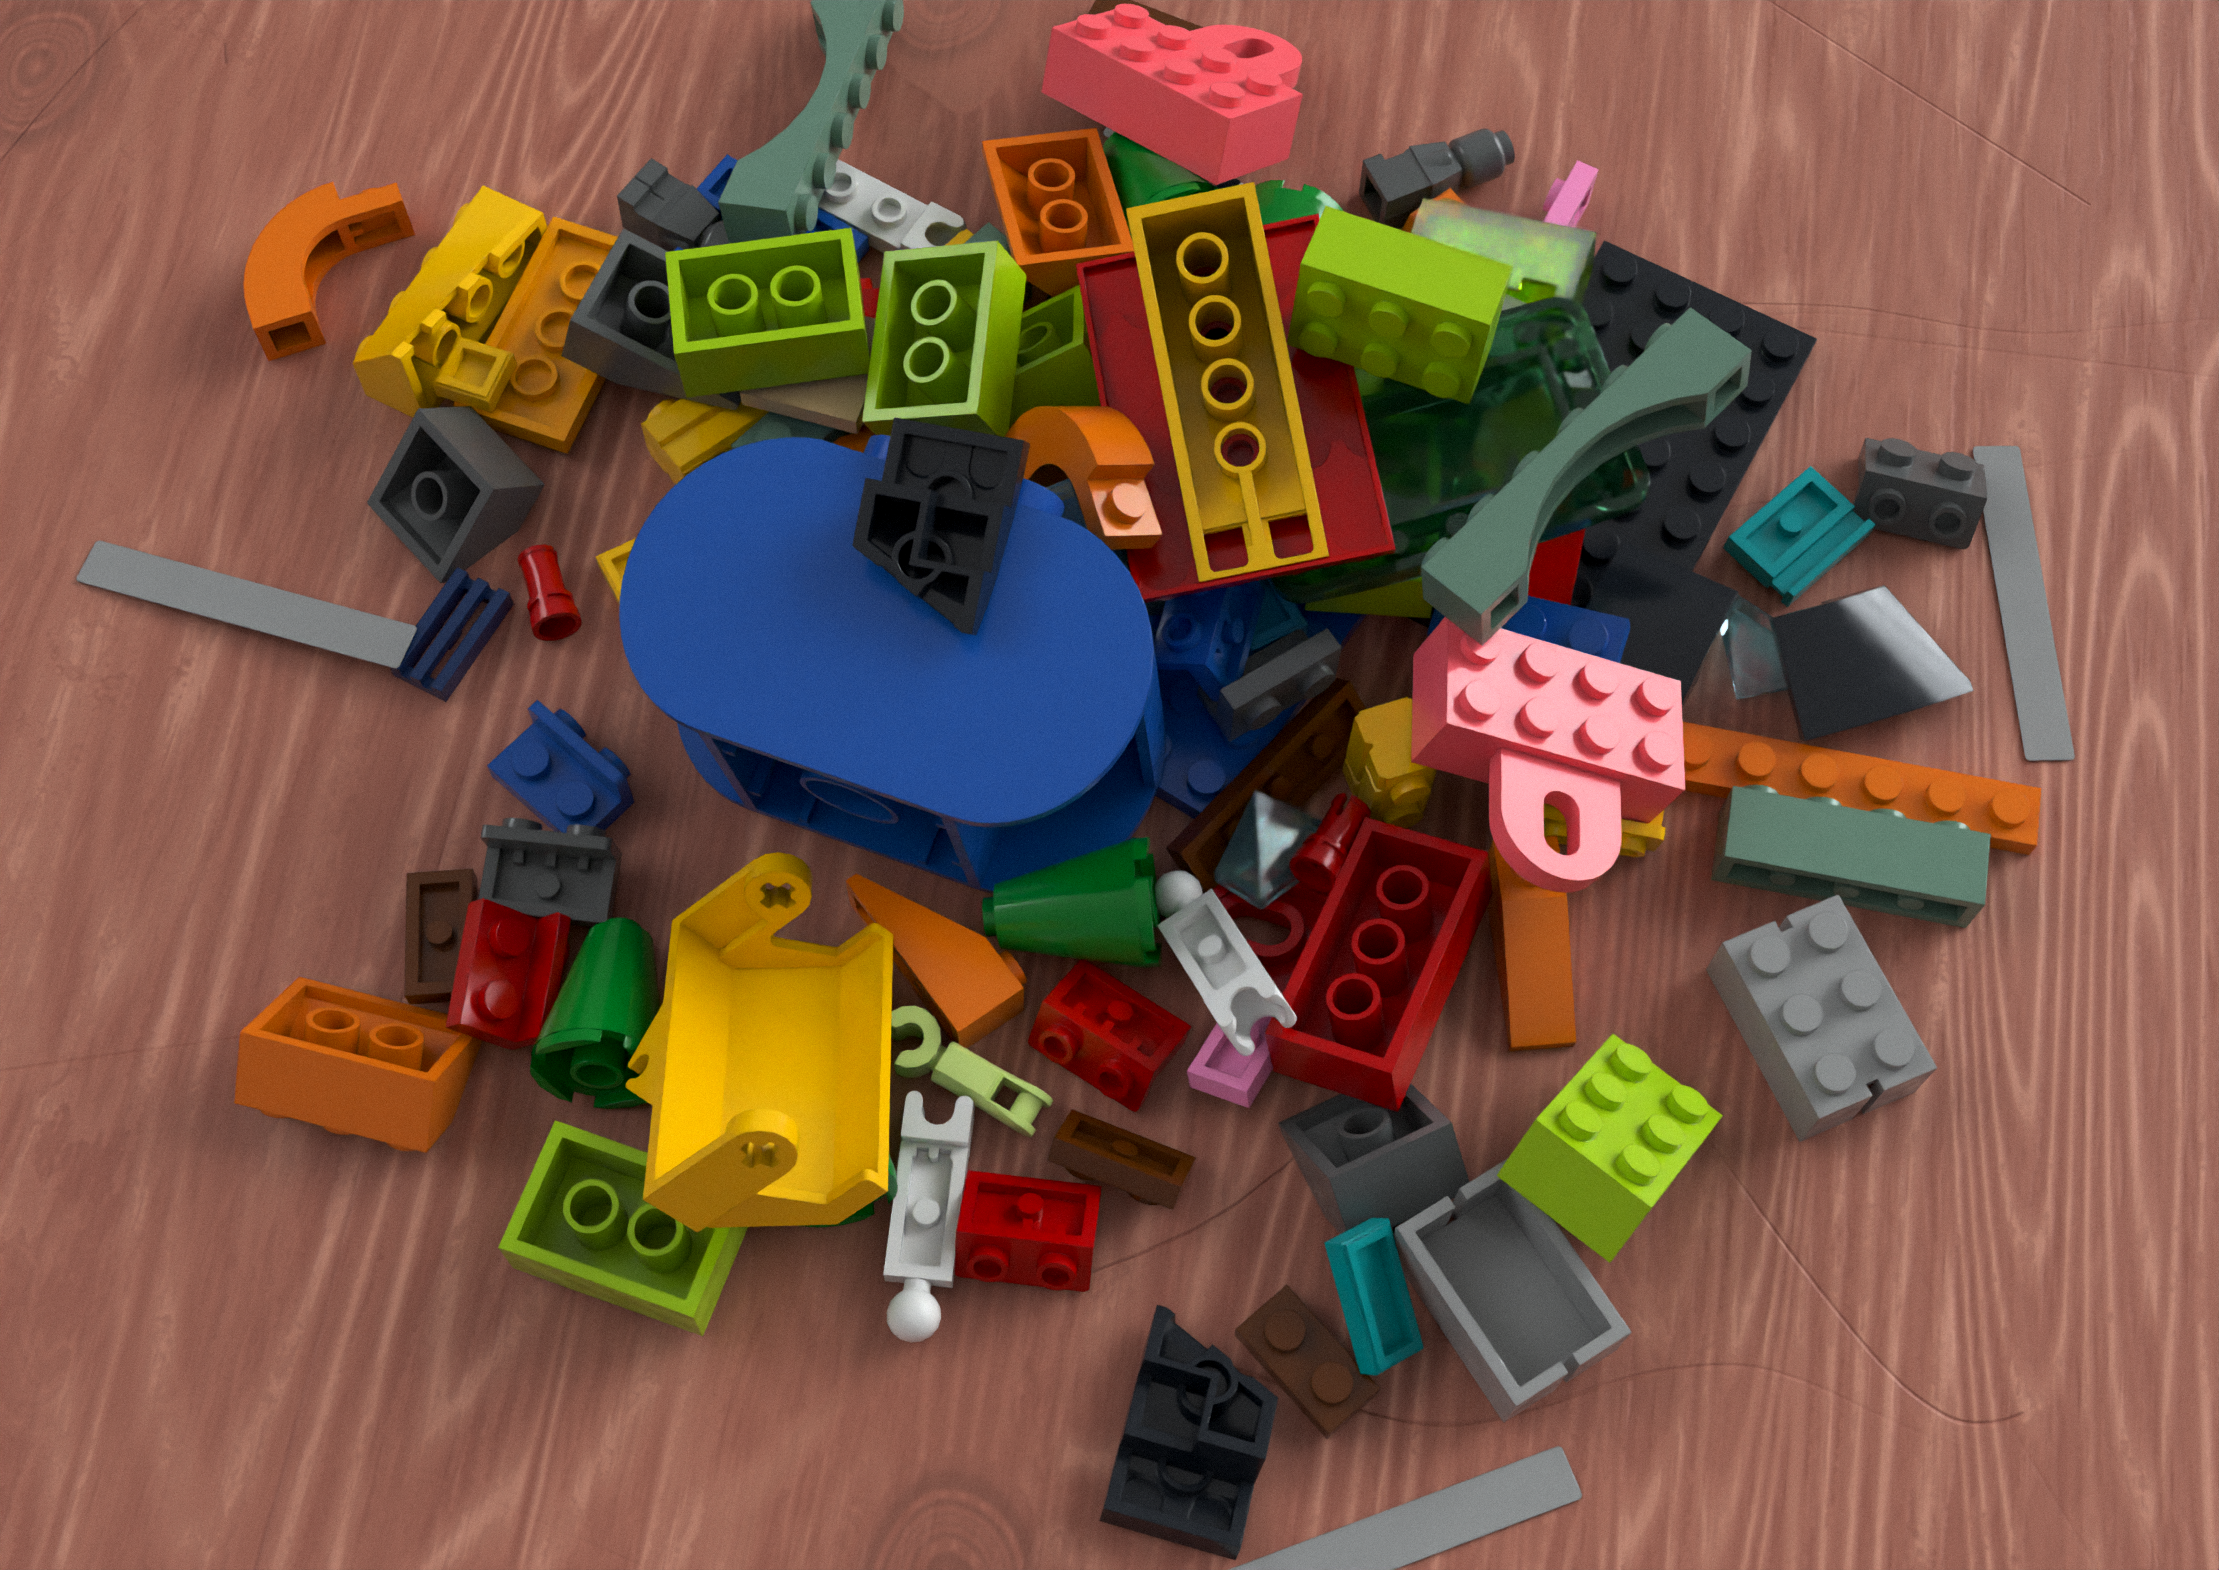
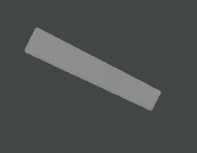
(247, 604)
(2024, 607)
(1437, 1519)

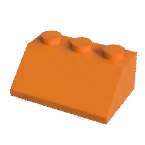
(1056, 204)
(355, 1065)

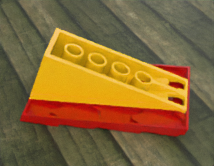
(1249, 437)

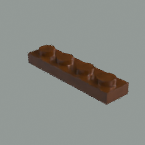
(1286, 769)

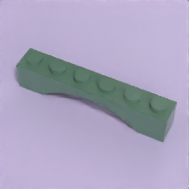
(782, 182)
(1671, 388)

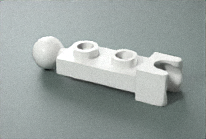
(886, 214)
(1218, 959)
(926, 1214)

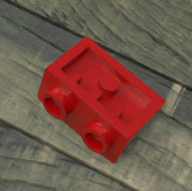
(507, 974)
(1107, 1034)
(1027, 1231)

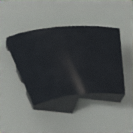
(943, 515)
(1669, 613)
(1860, 663)
(1189, 1444)

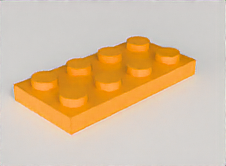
(547, 392)

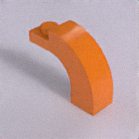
(299, 251)
(1104, 463)

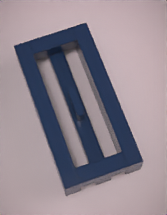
(477, 591)

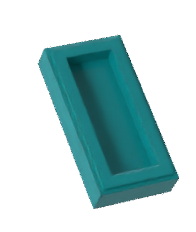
(1374, 1296)

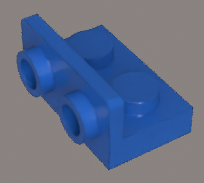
(1209, 634)
(562, 774)

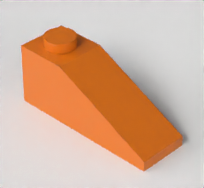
(1532, 958)
(946, 964)

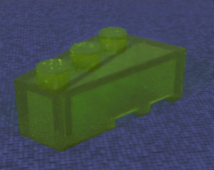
(1544, 255)

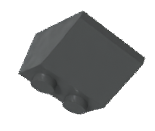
(453, 489)
(1375, 1159)

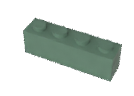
(1866, 857)

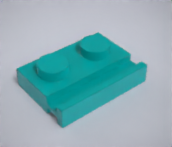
(1798, 536)

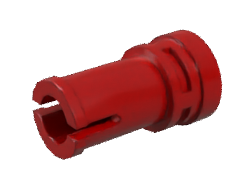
(550, 603)
(1325, 851)

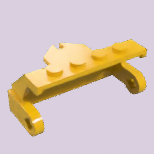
(767, 1062)

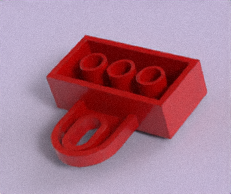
(1370, 959)

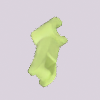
(963, 1071)

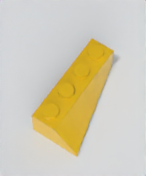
(453, 295)

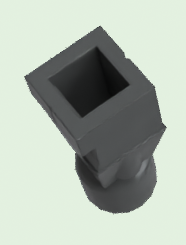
(1399, 184)
(669, 211)

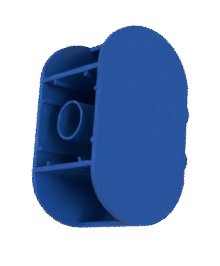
(863, 709)

